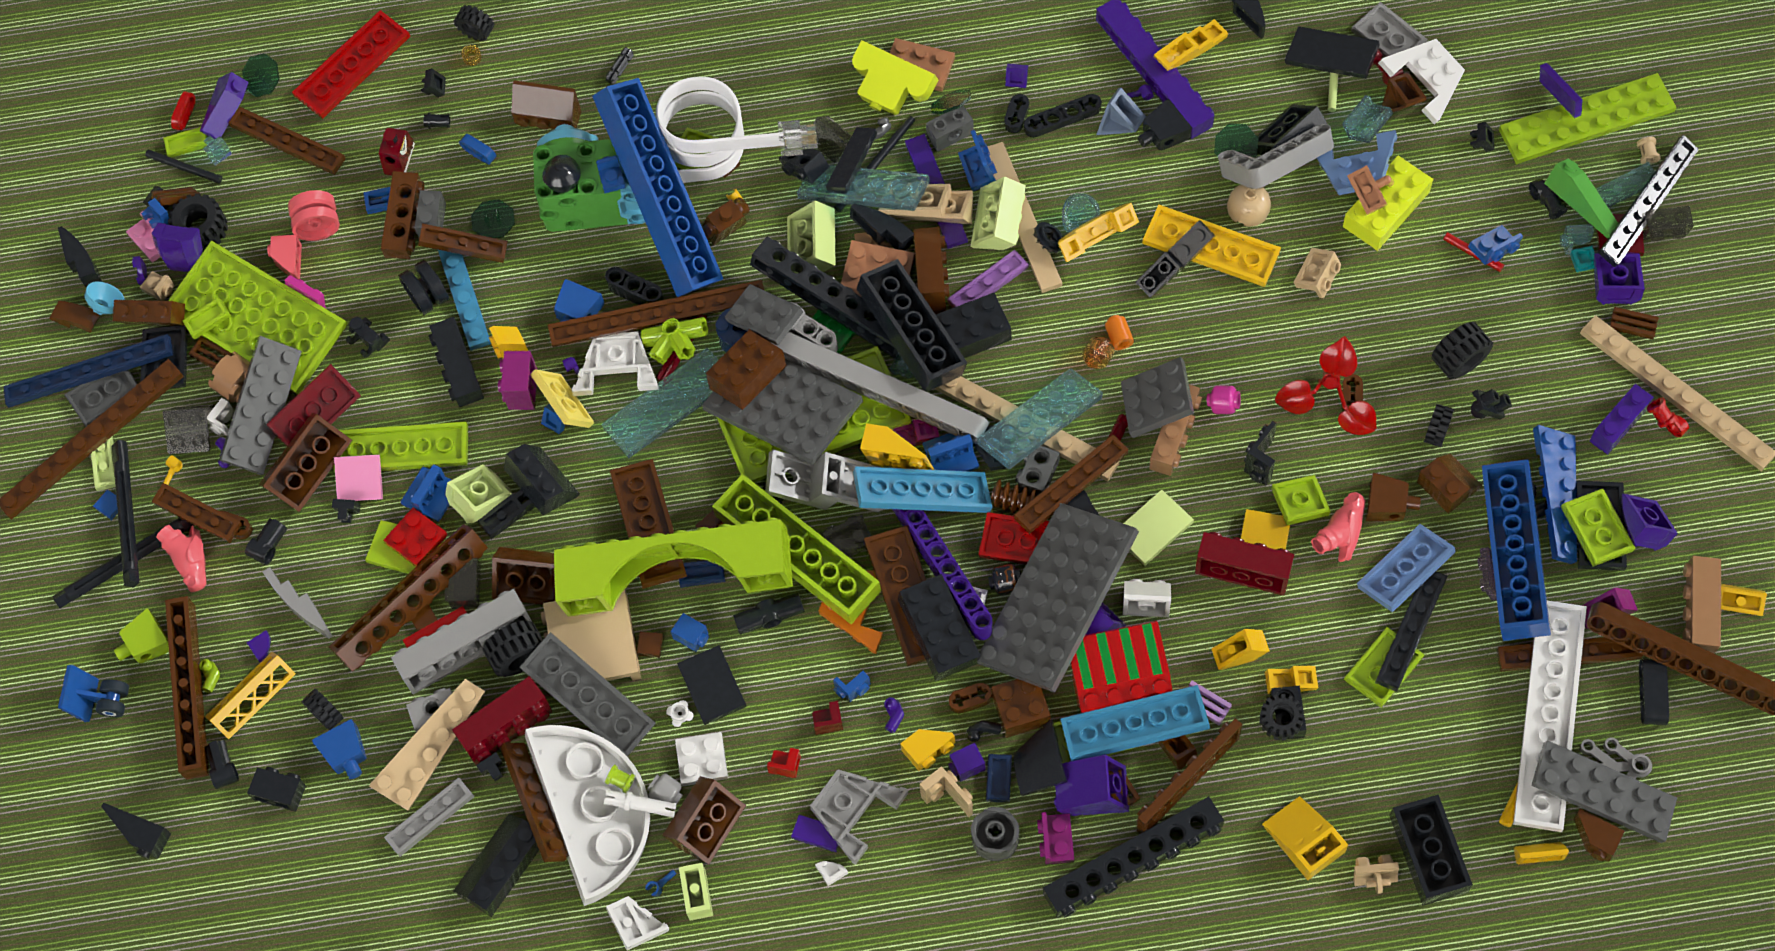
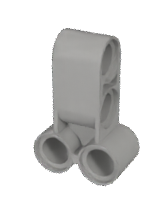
(819, 336)

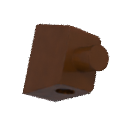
(1389, 499)

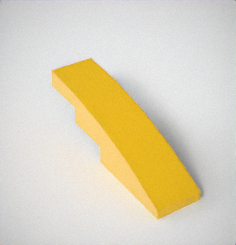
(1191, 45)

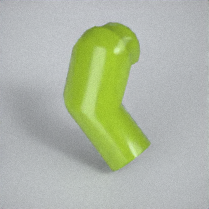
(211, 673)

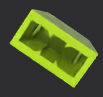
(142, 639)

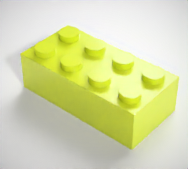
(1402, 198)

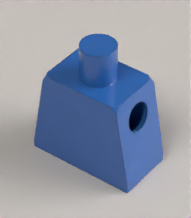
(577, 301)
(342, 748)

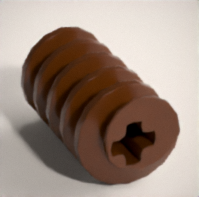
(1009, 497)

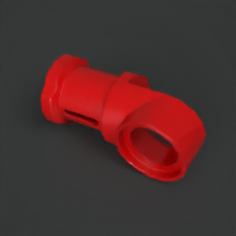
(1665, 418)

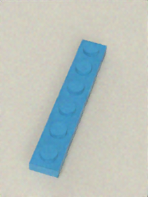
(465, 299)

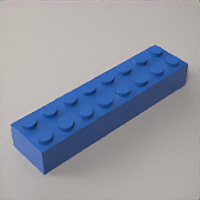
(1516, 550)

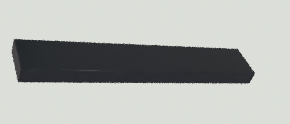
(1410, 632)

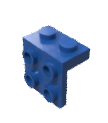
(977, 163)

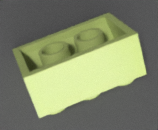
(998, 215)
(813, 234)

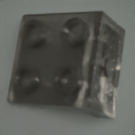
(187, 429)

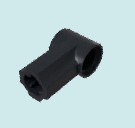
(263, 547)
(222, 769)

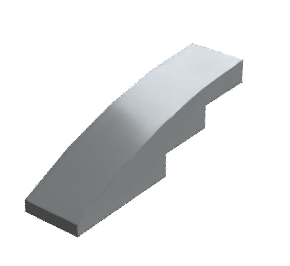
(300, 606)

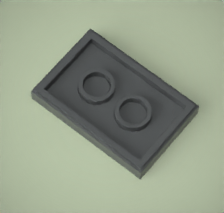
(98, 395)

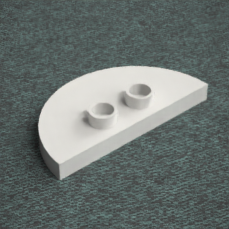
(599, 838)

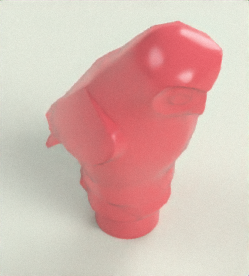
(1342, 528)
(186, 555)

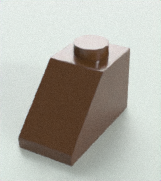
(1598, 835)

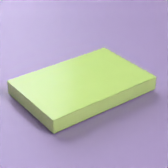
(1158, 525)

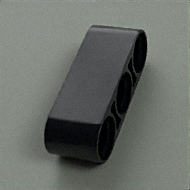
(628, 281)
(1653, 692)

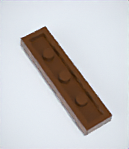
(462, 243)
(196, 513)

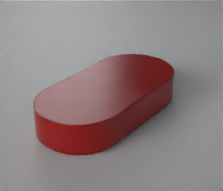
(183, 111)

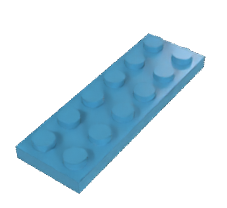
(922, 489)
(1135, 723)

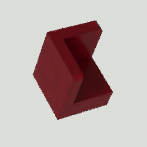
(828, 719)

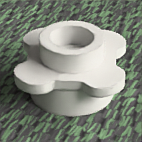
(681, 706)

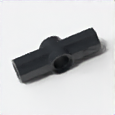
(768, 613)

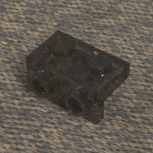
(1668, 222)

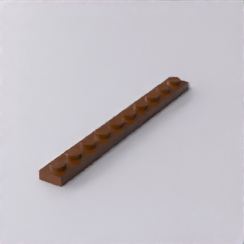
(646, 314)
(90, 439)

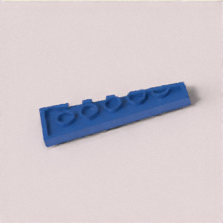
(1558, 470)

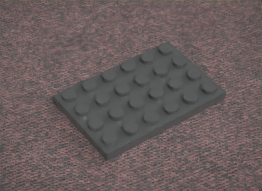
(793, 412)

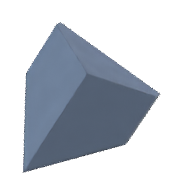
(1120, 115)

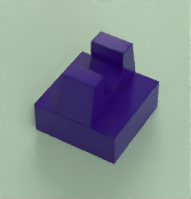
(1016, 75)

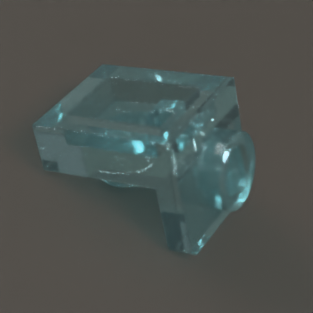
(1575, 234)

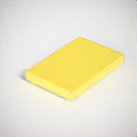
(561, 398)

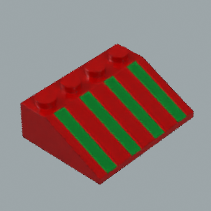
(1120, 666)

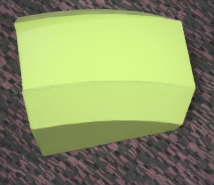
(476, 493)

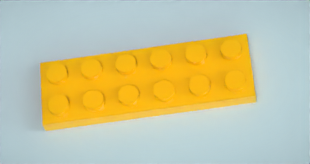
(1226, 252)

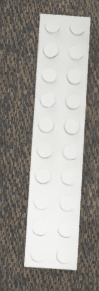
(1550, 711)

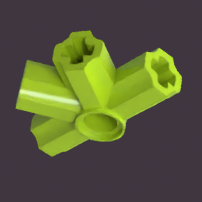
(673, 337)

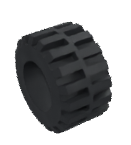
(200, 207)
(1462, 350)
(511, 647)

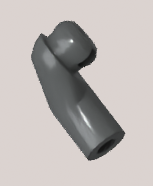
(884, 127)

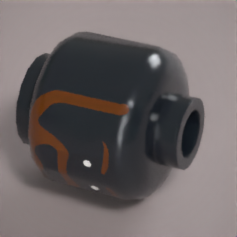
(1004, 579)

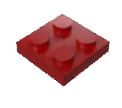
(415, 537)

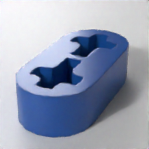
(477, 149)

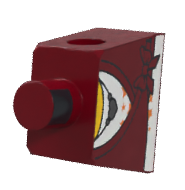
(395, 150)

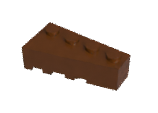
(930, 267)

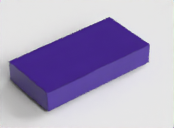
(813, 833)

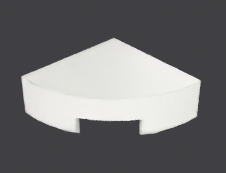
(831, 871)

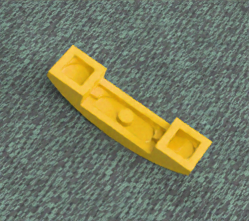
(1096, 230)

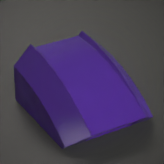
(177, 246)
(1620, 283)
(1646, 522)

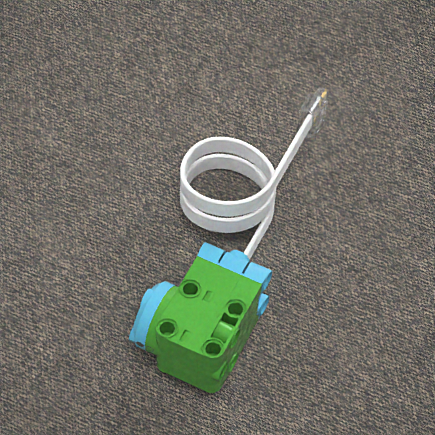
(590, 207)

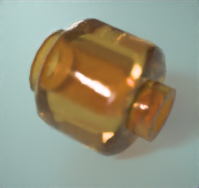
(1098, 352)

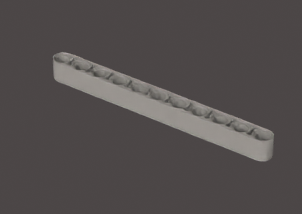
(883, 388)

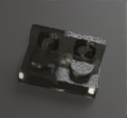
(849, 535)

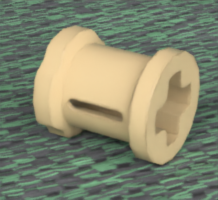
(1648, 150)

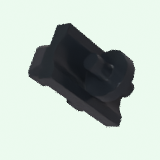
(1489, 404)

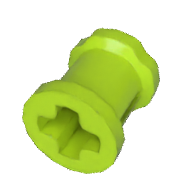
(619, 779)

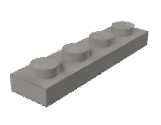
(429, 817)

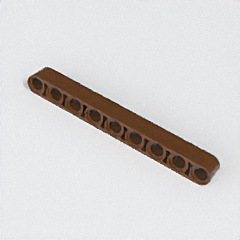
(1682, 656)

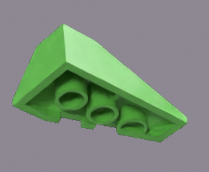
(1577, 191)

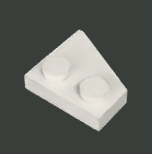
(634, 923)

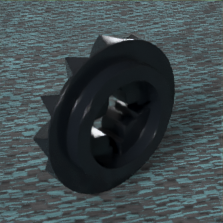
(1044, 229)

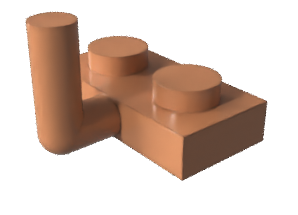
(1368, 189)

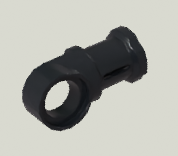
(1550, 199)

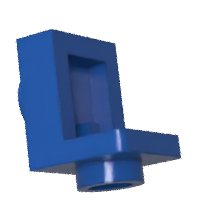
(855, 687)

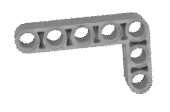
(1278, 161)

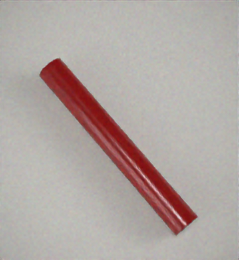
(1464, 247)

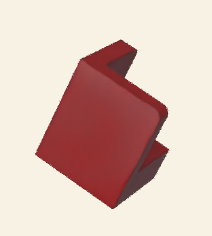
(785, 763)

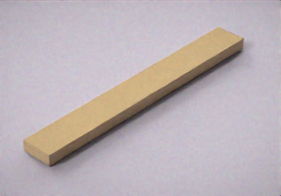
(1038, 258)

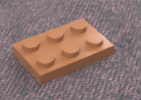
(926, 57)

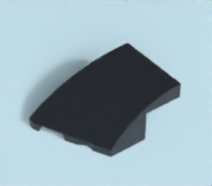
(1039, 762)

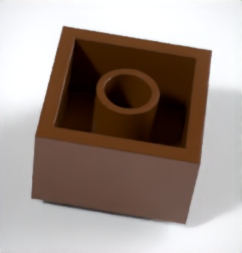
(1020, 707)

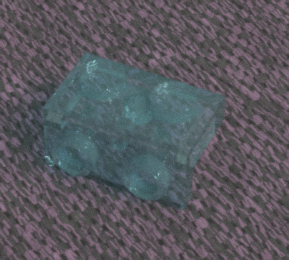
(1366, 120)

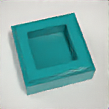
(1583, 258)

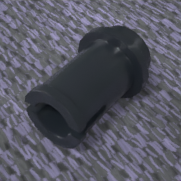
(436, 120)

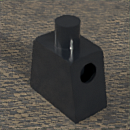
(1165, 127)

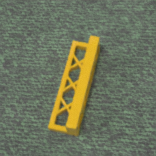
(246, 687)

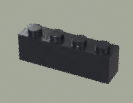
(456, 361)

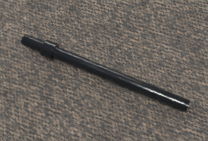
(885, 150)

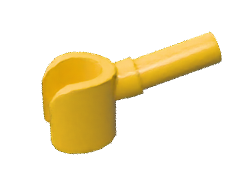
(175, 465)

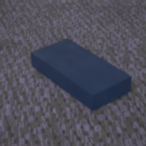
(702, 573)
(998, 778)

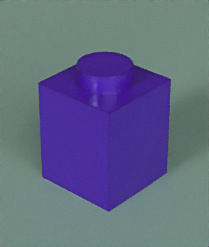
(966, 762)

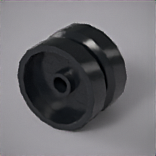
(427, 285)

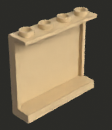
(600, 638)

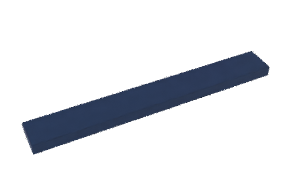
(88, 370)

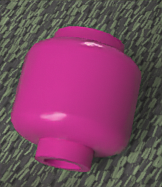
(1224, 399)

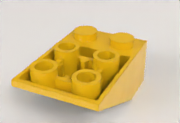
(887, 448)
(1305, 837)

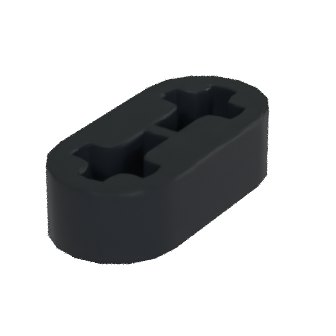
(1012, 112)

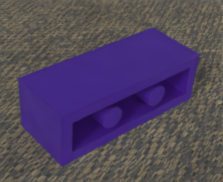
(1621, 419)

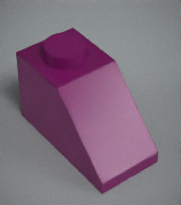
(1616, 597)

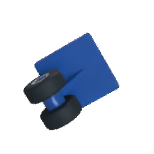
(80, 695)

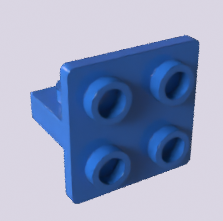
(951, 453)
(428, 493)

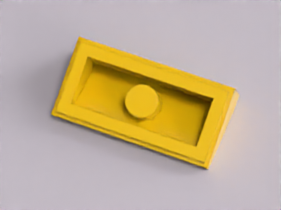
(1742, 600)
(1540, 853)

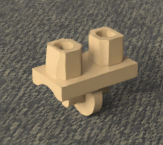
(1376, 874)

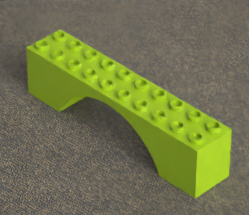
(596, 574)

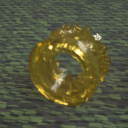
(473, 60)

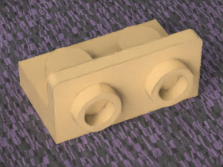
(1318, 271)

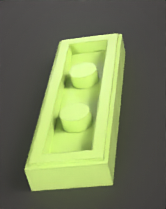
(103, 466)

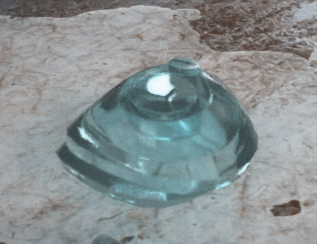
(1078, 210)

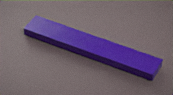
(926, 164)

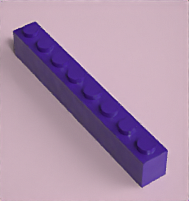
(1139, 50)

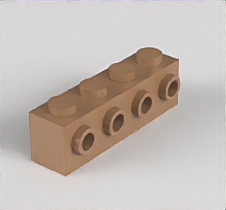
(1173, 438)
(1703, 602)

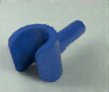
(660, 883)

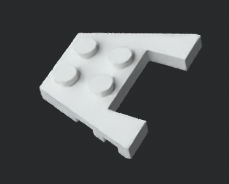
(1434, 68)
(615, 355)

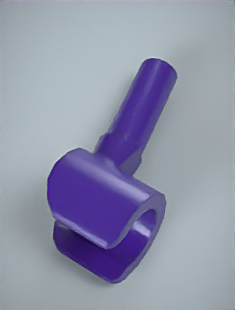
(1144, 91)
(570, 364)

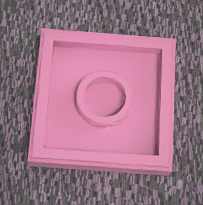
(358, 477)

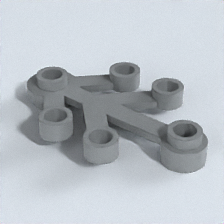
(1628, 766)

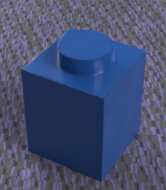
(690, 632)

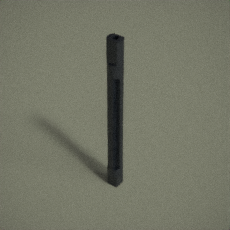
(125, 514)
(113, 566)

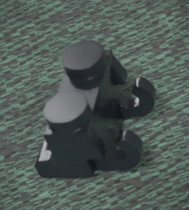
(366, 335)

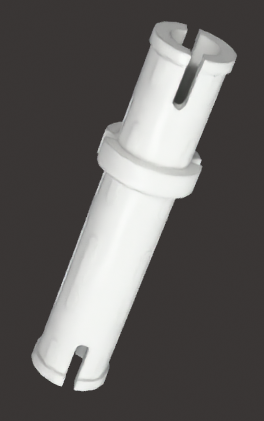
(639, 803)

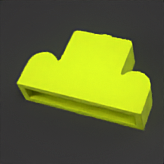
(890, 79)

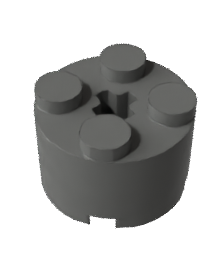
(997, 847)

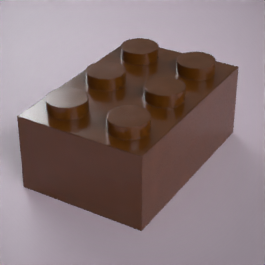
(746, 369)

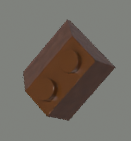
(1448, 482)

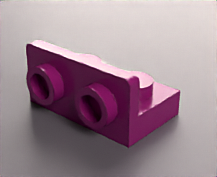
(1056, 837)

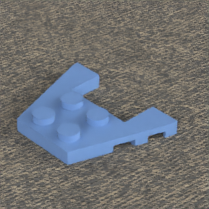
(1376, 161)

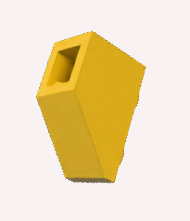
(506, 339)
(926, 745)

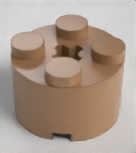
(229, 376)

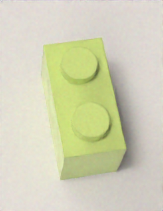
(696, 891)

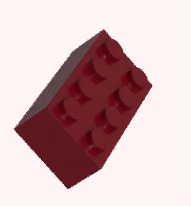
(1244, 563)
(502, 720)

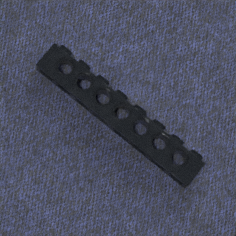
(819, 295)
(1203, 811)

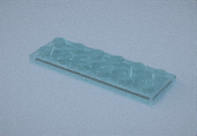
(871, 189)
(662, 408)
(1039, 418)

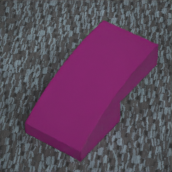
(917, 432)

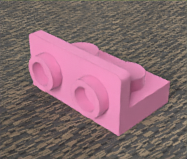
(142, 236)

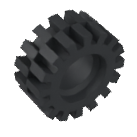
(473, 23)
(1438, 425)
(322, 709)
(1281, 730)

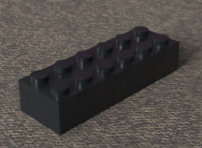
(911, 325)

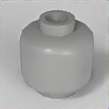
(665, 789)

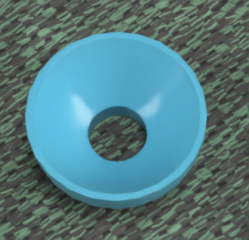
(104, 294)

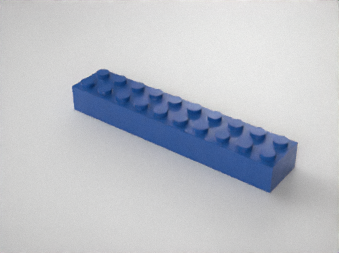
(657, 187)

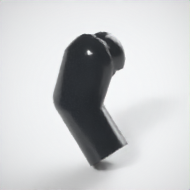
(981, 727)

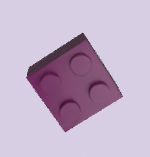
(516, 384)

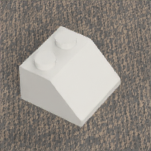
(1146, 598)

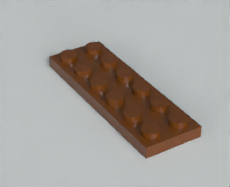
(646, 514)
(896, 569)
(1182, 782)

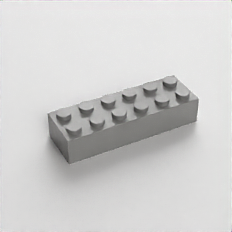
(457, 643)

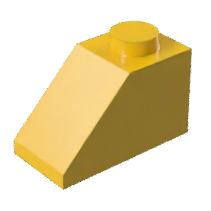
(1240, 649)

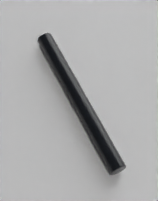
(184, 166)

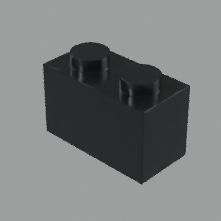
(276, 788)

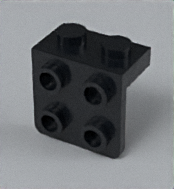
(1257, 463)

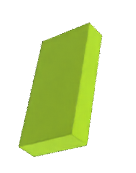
(184, 142)
(206, 318)

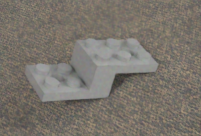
(814, 485)

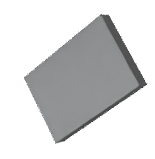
(1388, 28)

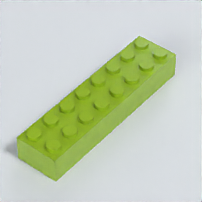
(814, 560)

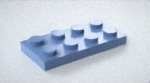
(1406, 567)

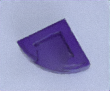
(141, 269)
(260, 645)

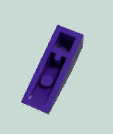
(223, 104)

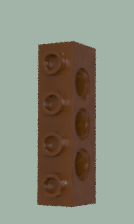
(401, 184)

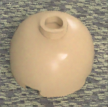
(1248, 205)

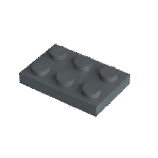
(764, 314)

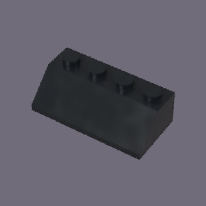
(499, 865)

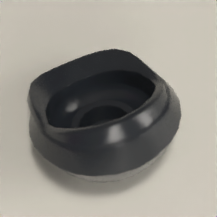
(561, 173)

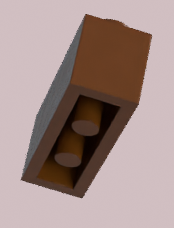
(148, 312)

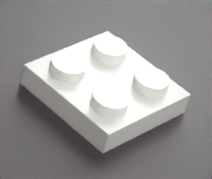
(701, 757)

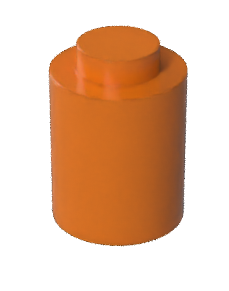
(1119, 332)

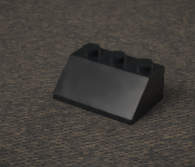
(1288, 125)
(539, 478)

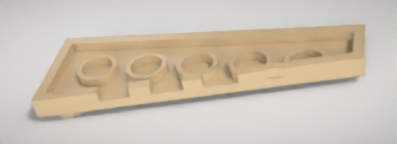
(417, 760)

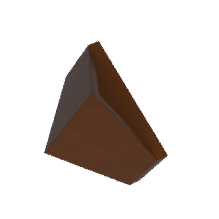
(1402, 93)

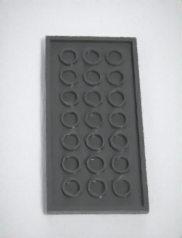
(1057, 596)

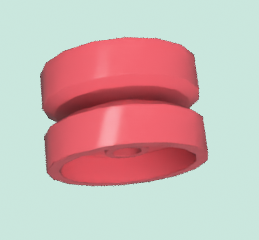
(313, 215)

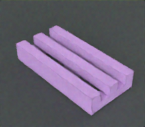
(1218, 700)

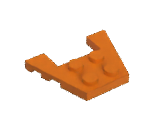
(864, 635)

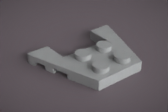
(845, 801)

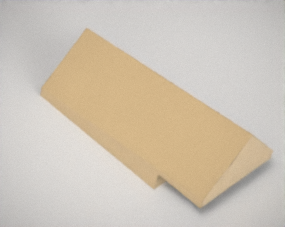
(939, 205)

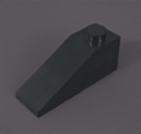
(142, 834)

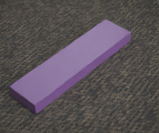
(990, 280)

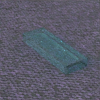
(1625, 185)

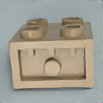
(939, 781)

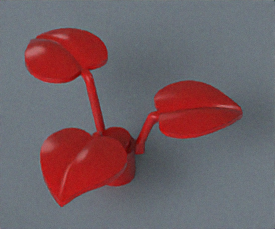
(1336, 361)

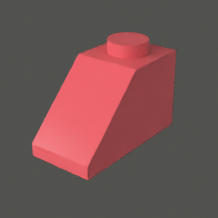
(286, 254)

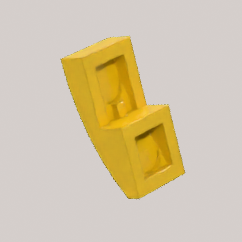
(1297, 675)

